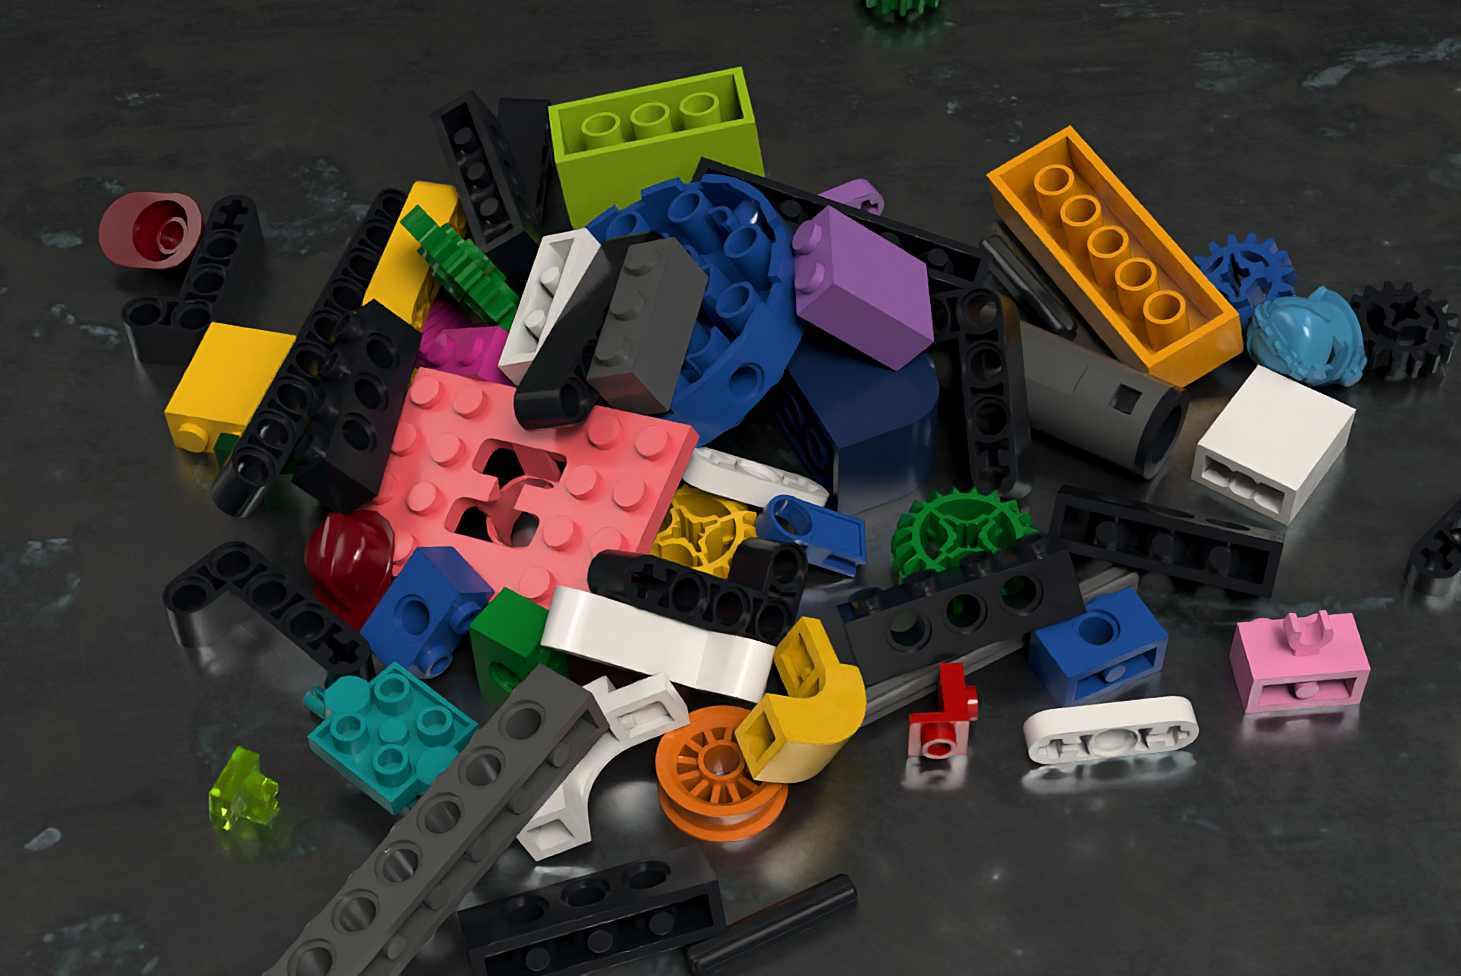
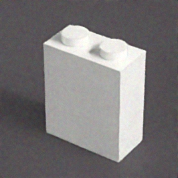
(1272, 444)

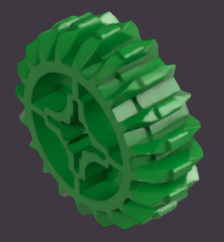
(954, 528)

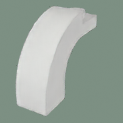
(634, 716)

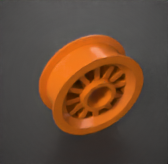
(712, 804)

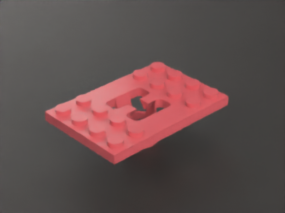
(609, 495)

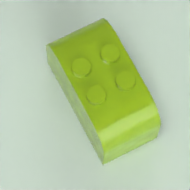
(650, 134)

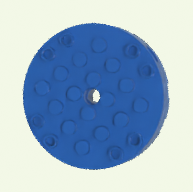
(749, 303)

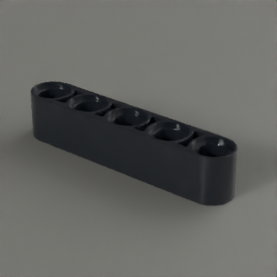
(555, 384)

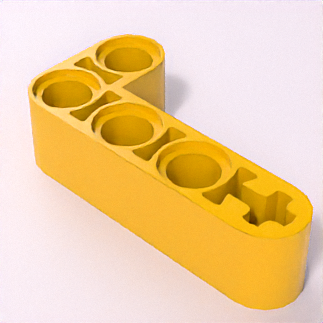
(403, 276)

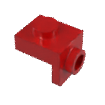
(945, 731)

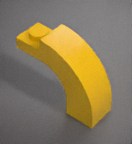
(826, 704)

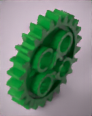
(463, 270)

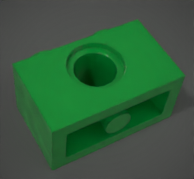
(508, 645)

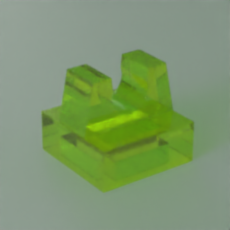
(242, 792)

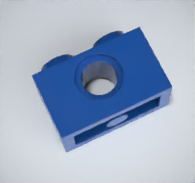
(427, 611)
(1098, 649)

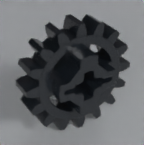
(1405, 328)

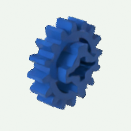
(1260, 283)

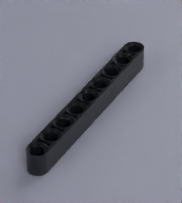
(285, 403)

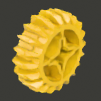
(703, 530)

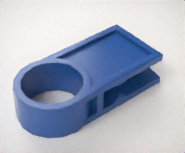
(826, 535)

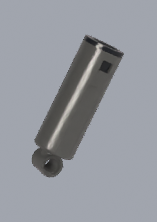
(1084, 398)

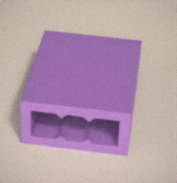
(862, 288)

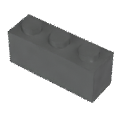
(648, 327)

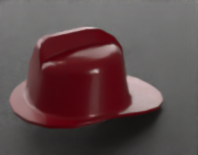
(152, 230)
(351, 563)

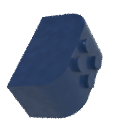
(857, 421)

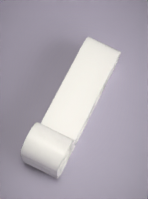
(653, 644)

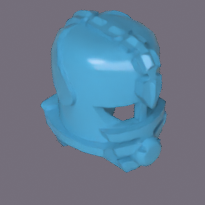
(1298, 336)

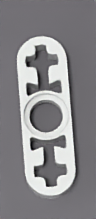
(747, 479)
(1084, 731)

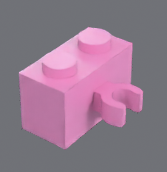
(1299, 662)

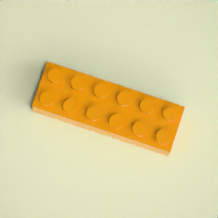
(1115, 261)

